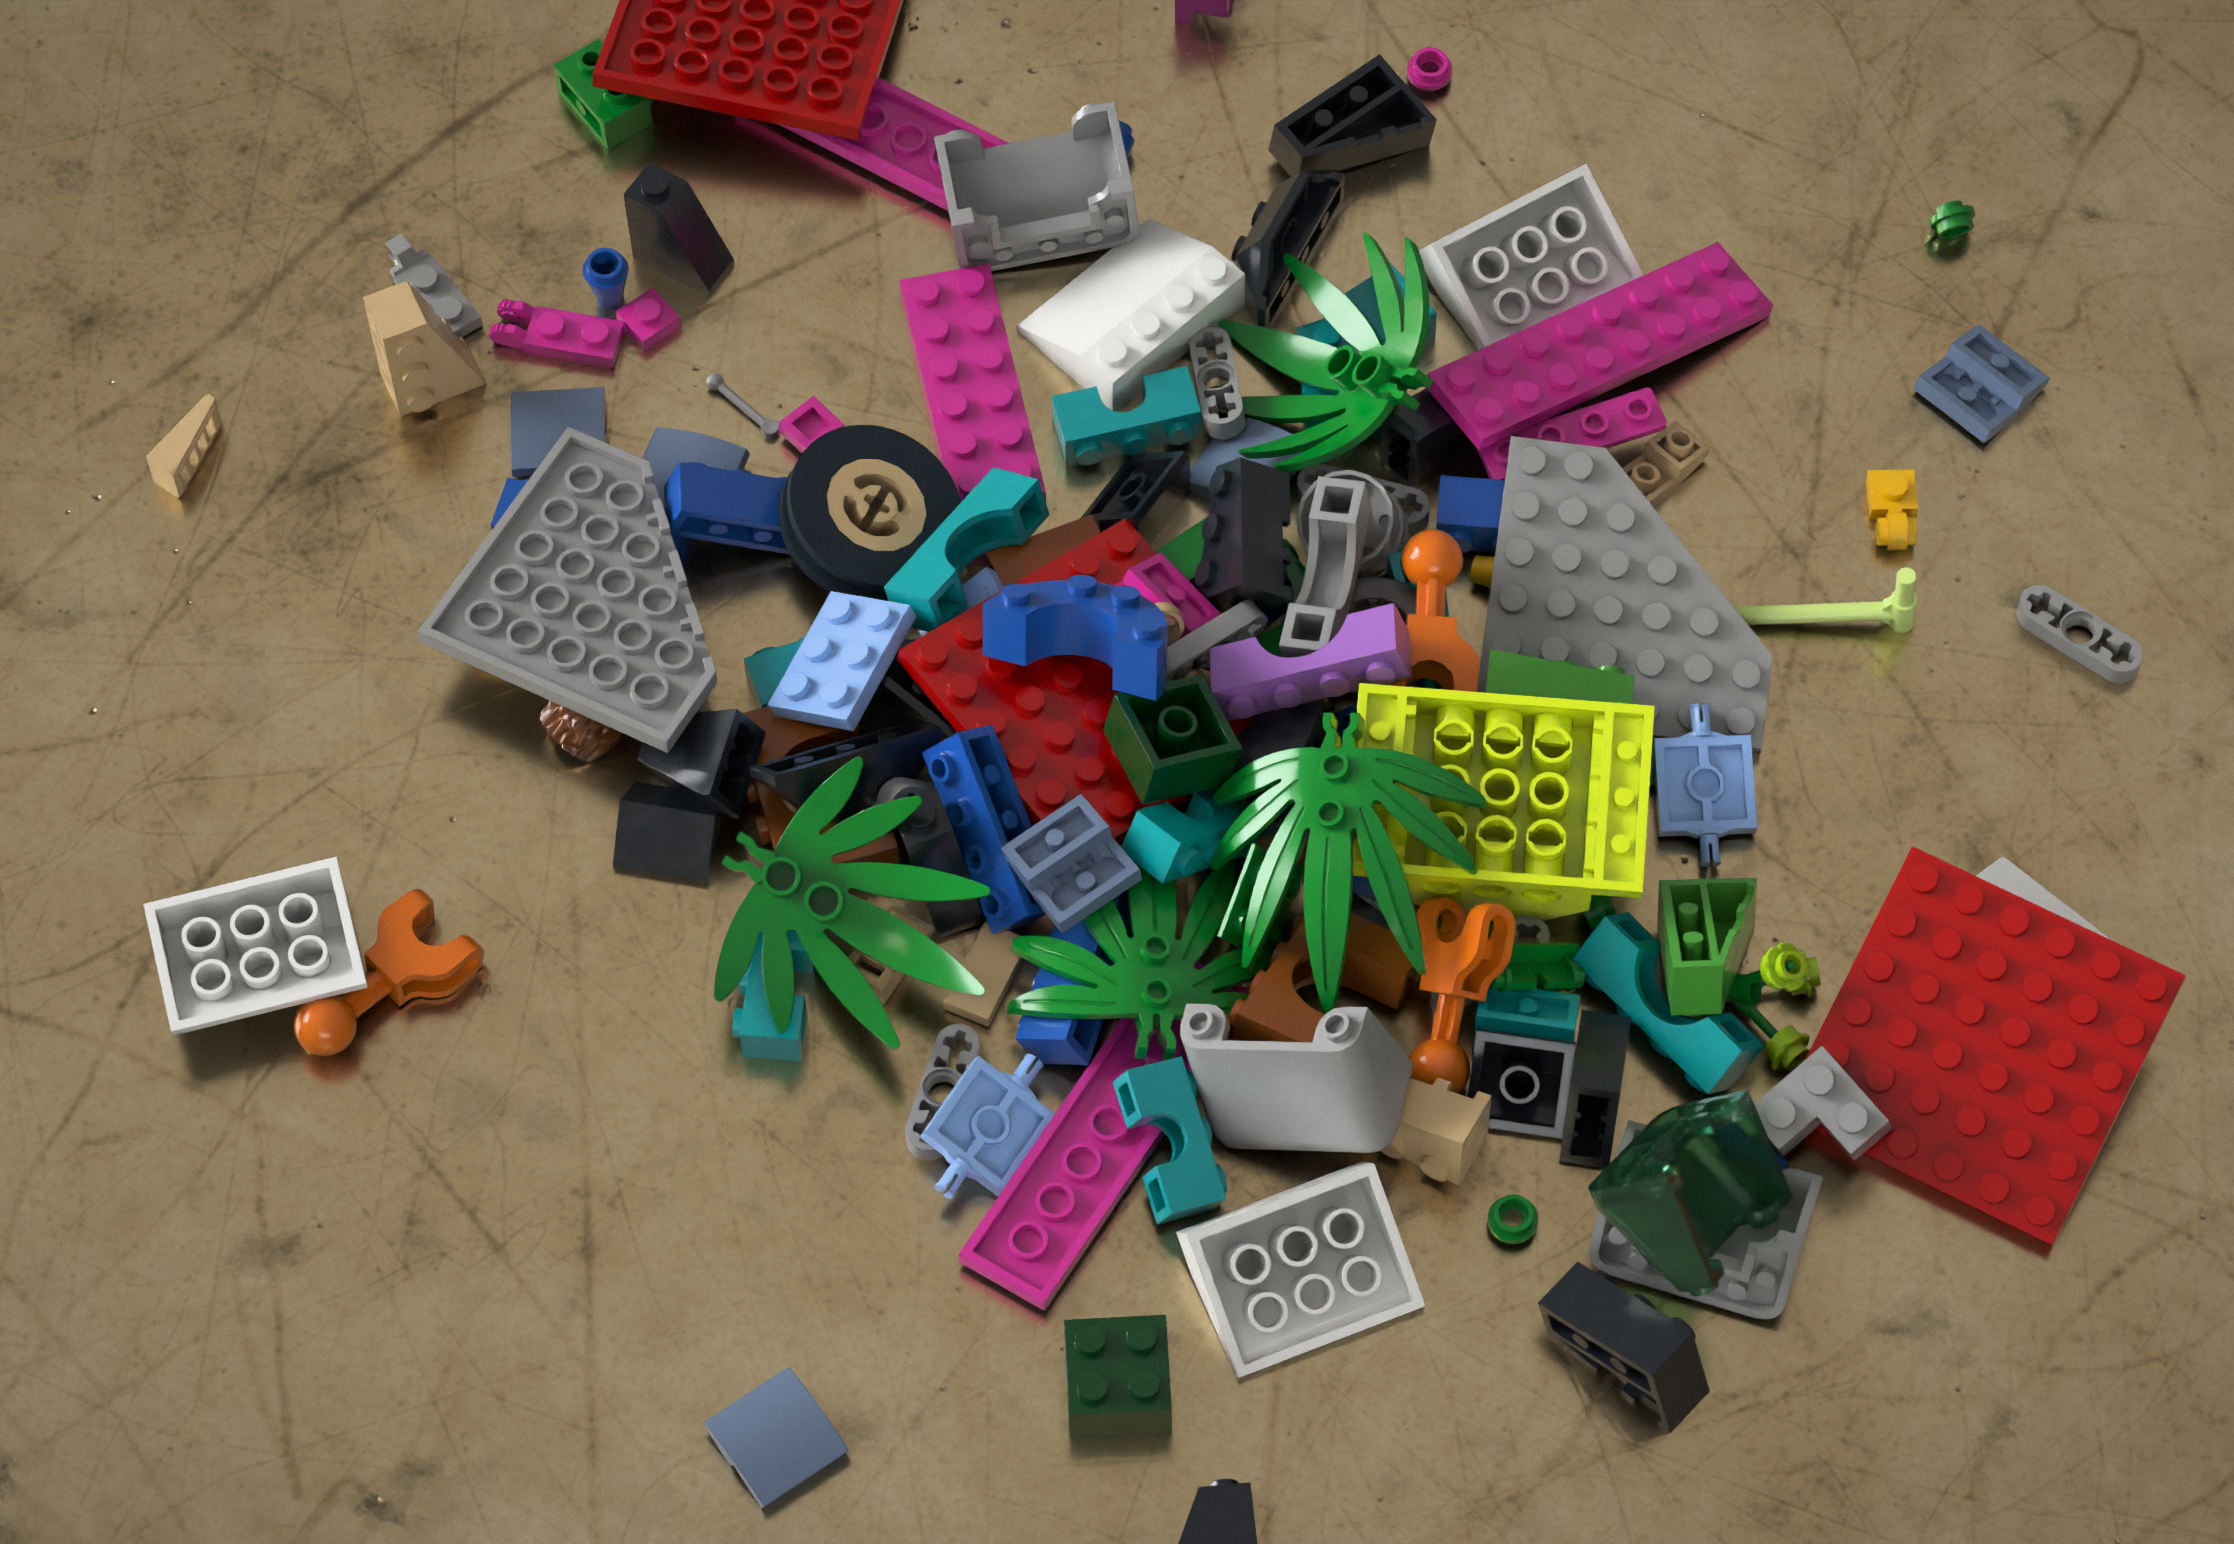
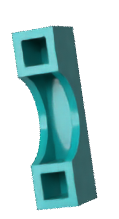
(995, 514)
(1624, 964)

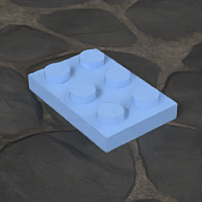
(842, 661)

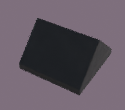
(1144, 493)
(666, 834)
(1525, 1078)

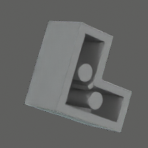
(1822, 1095)

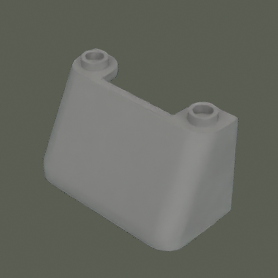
(1039, 193)
(1299, 1095)
(1755, 1261)

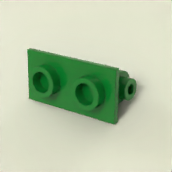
(1541, 965)

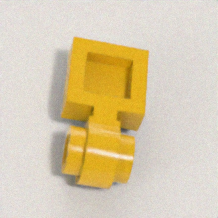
(1893, 506)

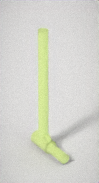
(1896, 610)

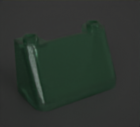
(1692, 1185)

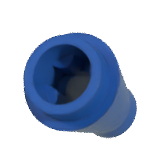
(606, 276)

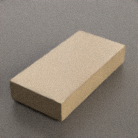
(994, 968)

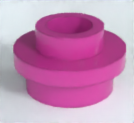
(1429, 60)

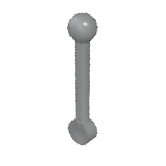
(769, 426)

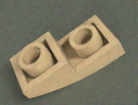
(1666, 462)

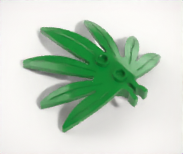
(1364, 383)
(1335, 802)
(810, 894)
(1151, 971)

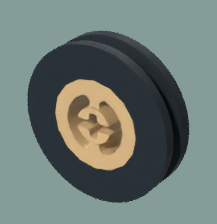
(833, 492)

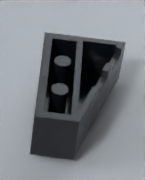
(1353, 123)
(1245, 536)
(1628, 1338)

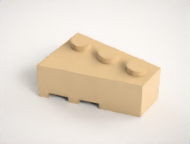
(418, 350)
(1440, 1129)

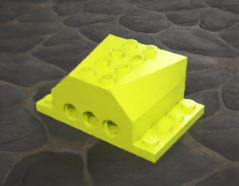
(1559, 788)

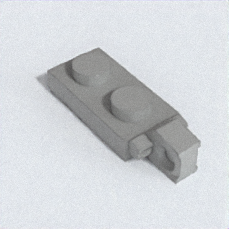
(433, 285)

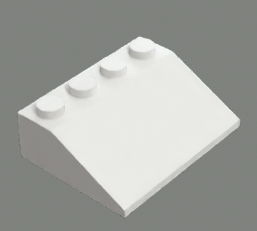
(1530, 259)
(1135, 311)
(255, 946)
(1301, 1268)

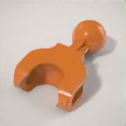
(1437, 651)
(395, 967)
(1459, 967)

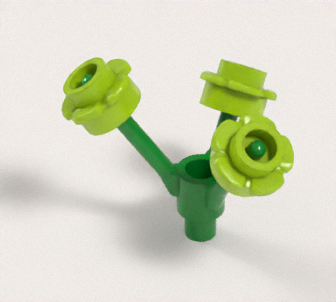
(1779, 969)

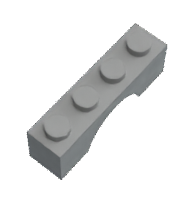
(1336, 544)

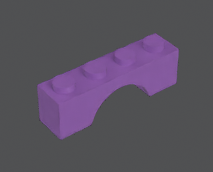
(1367, 650)

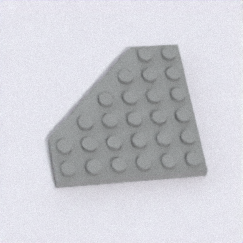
(1605, 582)
(584, 597)

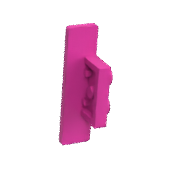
(1596, 425)

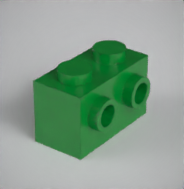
(606, 112)

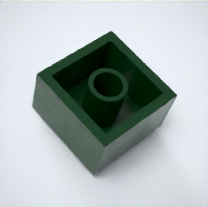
(1173, 742)
(1118, 1376)

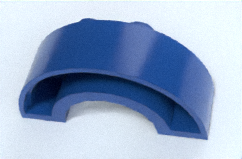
(1081, 620)

